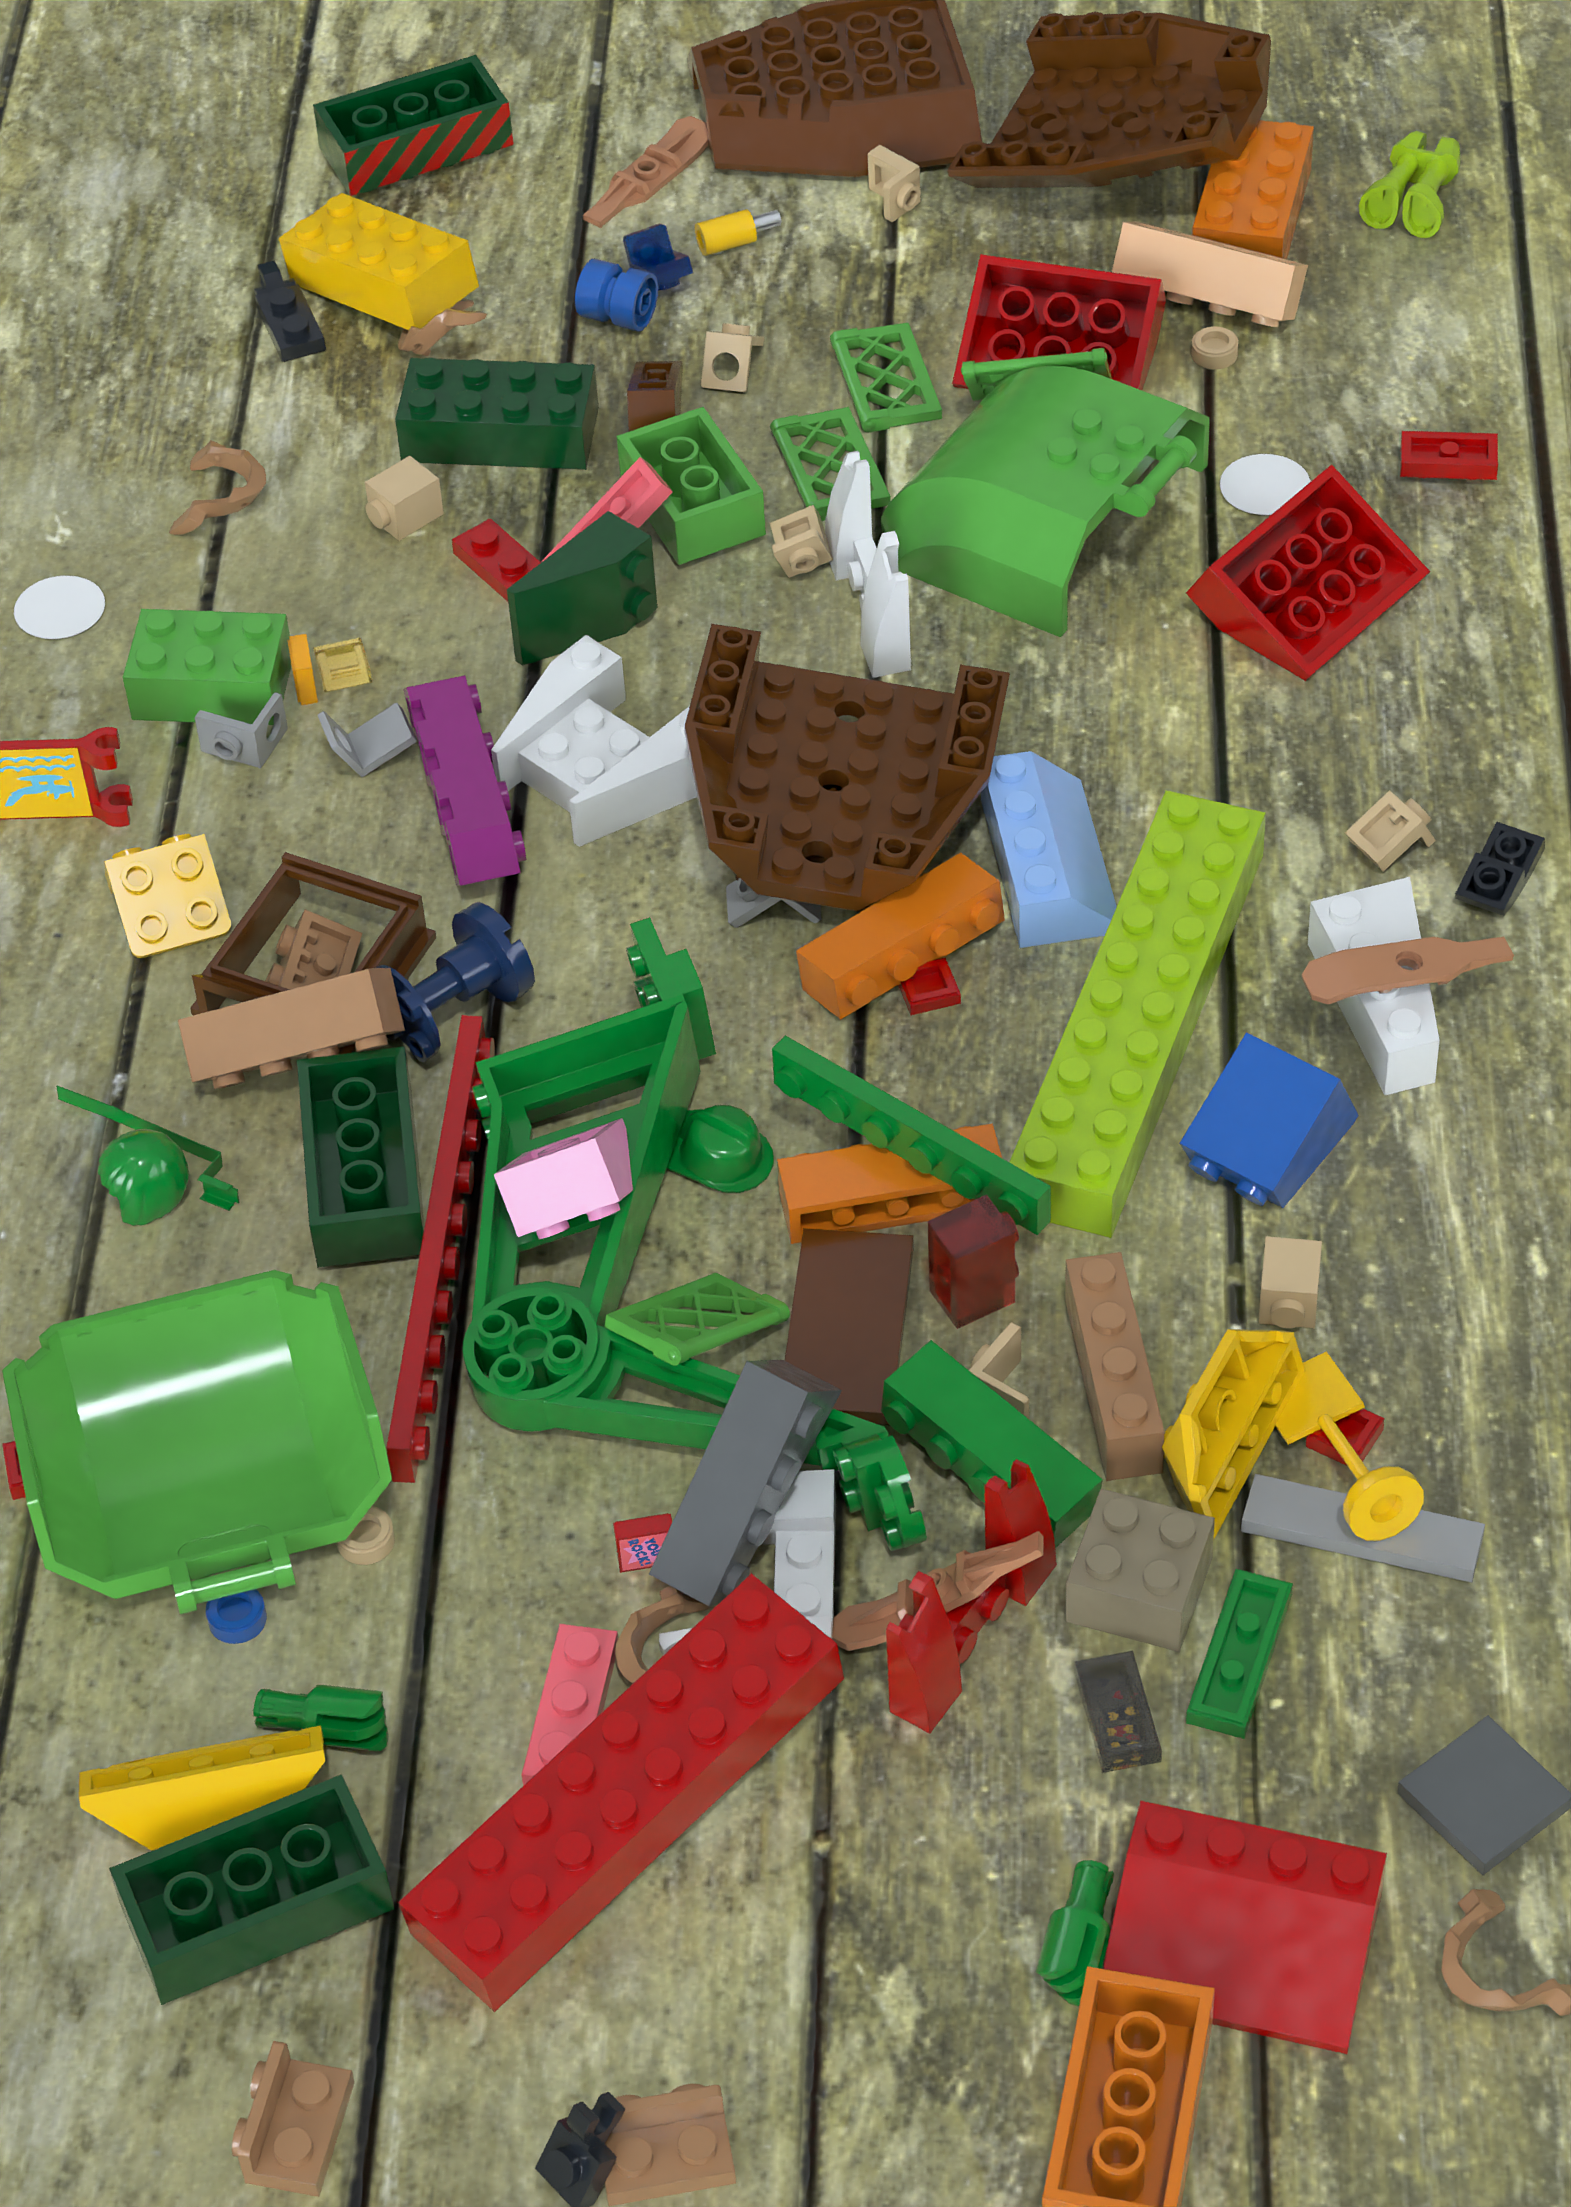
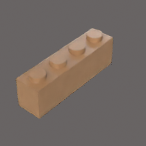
(290, 1026)
(1114, 1366)

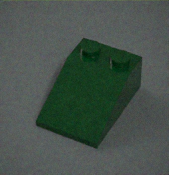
(588, 587)

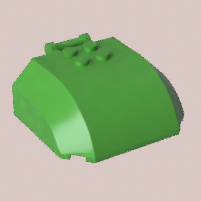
(1030, 480)
(197, 1438)

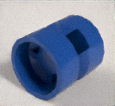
(609, 293)

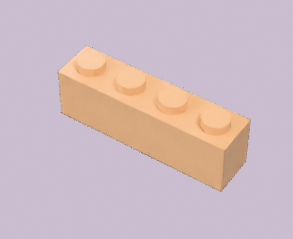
(1212, 272)

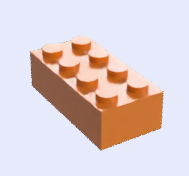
(1260, 194)
(1130, 2093)

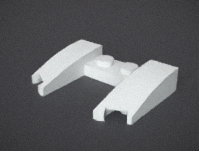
(869, 569)
(803, 1551)

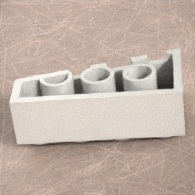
(1393, 1027)

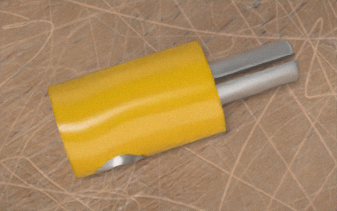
(732, 230)

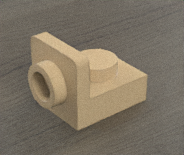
(1390, 829)

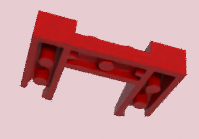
(932, 1644)

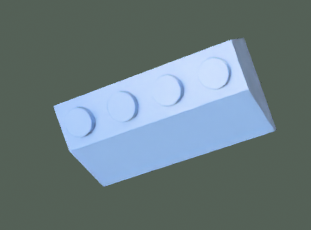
(1046, 851)

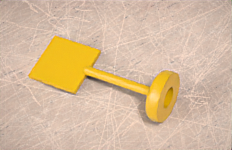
(1381, 1499)

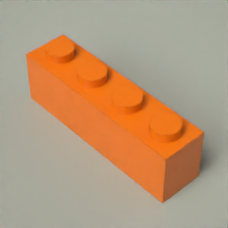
(899, 935)
(866, 1188)

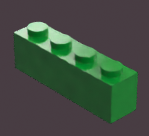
(982, 1434)

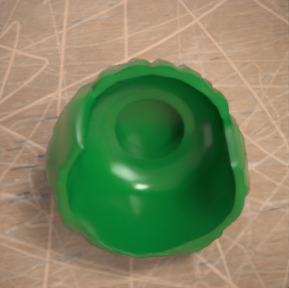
(144, 1174)

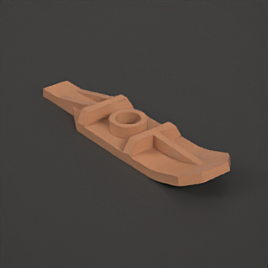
(651, 170)
(1380, 969)
(957, 1584)

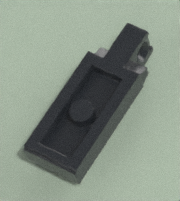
(287, 315)

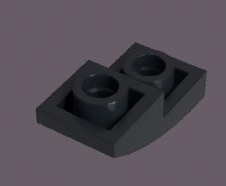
(1501, 869)

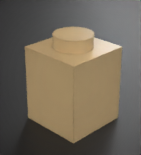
(403, 498)
(1290, 1282)

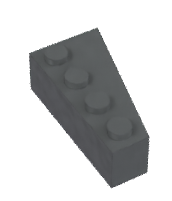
(743, 1478)

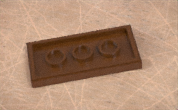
(851, 1313)

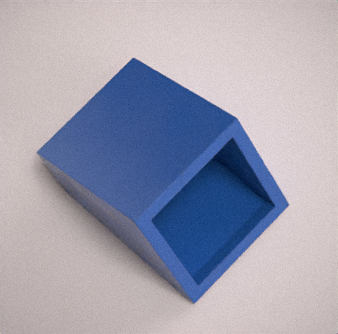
(1267, 1123)

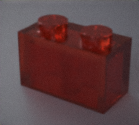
(972, 1261)

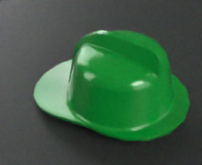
(722, 1150)

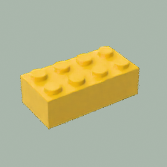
(379, 261)

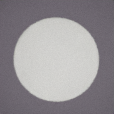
(1262, 482)
(59, 607)

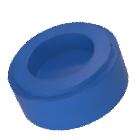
(237, 1617)

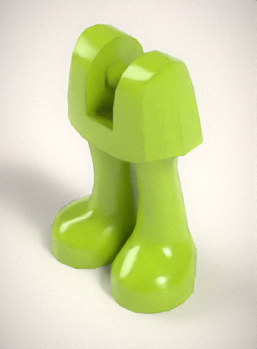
(1421, 205)

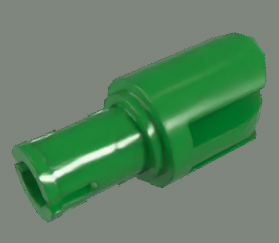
(346, 1715)
(1077, 1933)

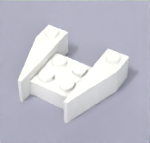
(586, 756)

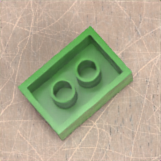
(713, 492)
(206, 664)

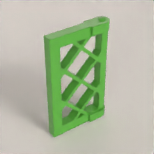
(984, 376)
(896, 410)
(814, 428)
(712, 1292)

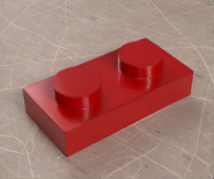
(1449, 455)
(494, 555)

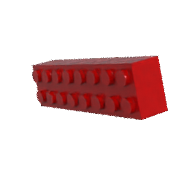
(622, 1791)

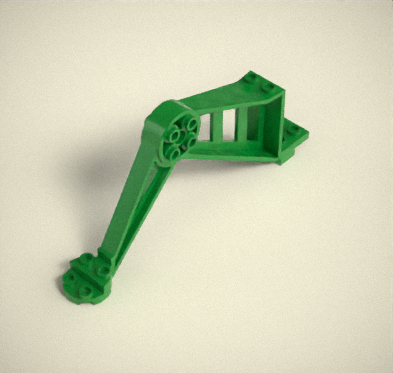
(534, 1332)

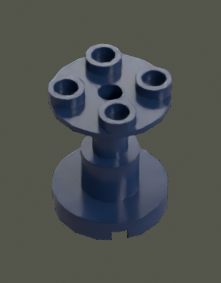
(476, 963)

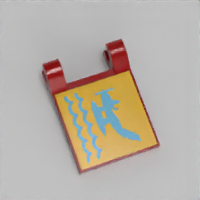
(59, 779)

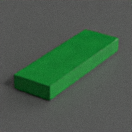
(1239, 1653)

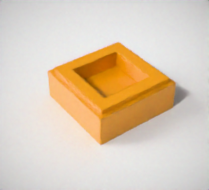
(302, 669)

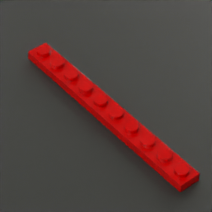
(438, 1257)

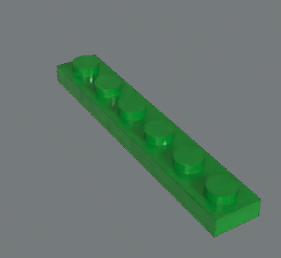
(910, 1134)

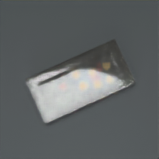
(1117, 1711)

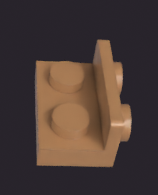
(313, 952)
(291, 2122)
(670, 2145)

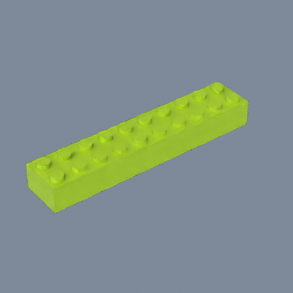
(1139, 1008)

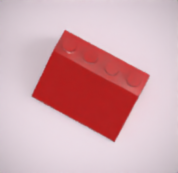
(1058, 310)
(1308, 577)
(1253, 1913)

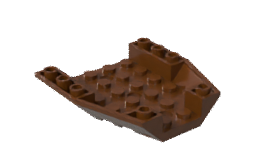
(1124, 101)
(828, 116)
(772, 737)

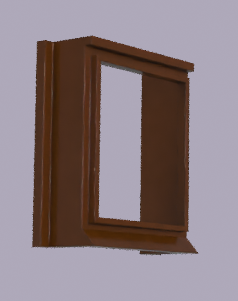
(398, 946)

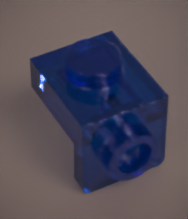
(653, 253)

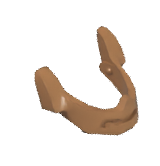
(422, 339)
(233, 459)
(643, 1623)
(1478, 1908)

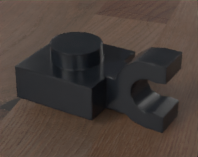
(576, 2152)

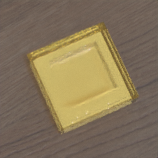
(342, 664)

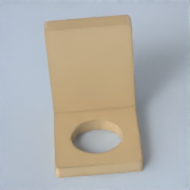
(733, 340)
(997, 1361)

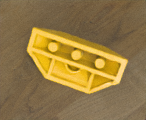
(1230, 1417)
(200, 1787)

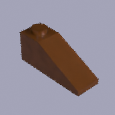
(654, 392)

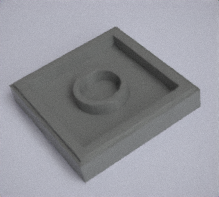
(1485, 1795)

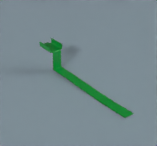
(215, 1190)

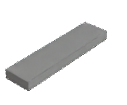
(1316, 1520)

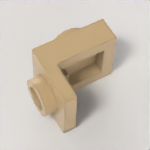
(894, 180)
(800, 541)

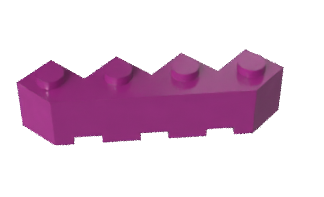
(463, 781)

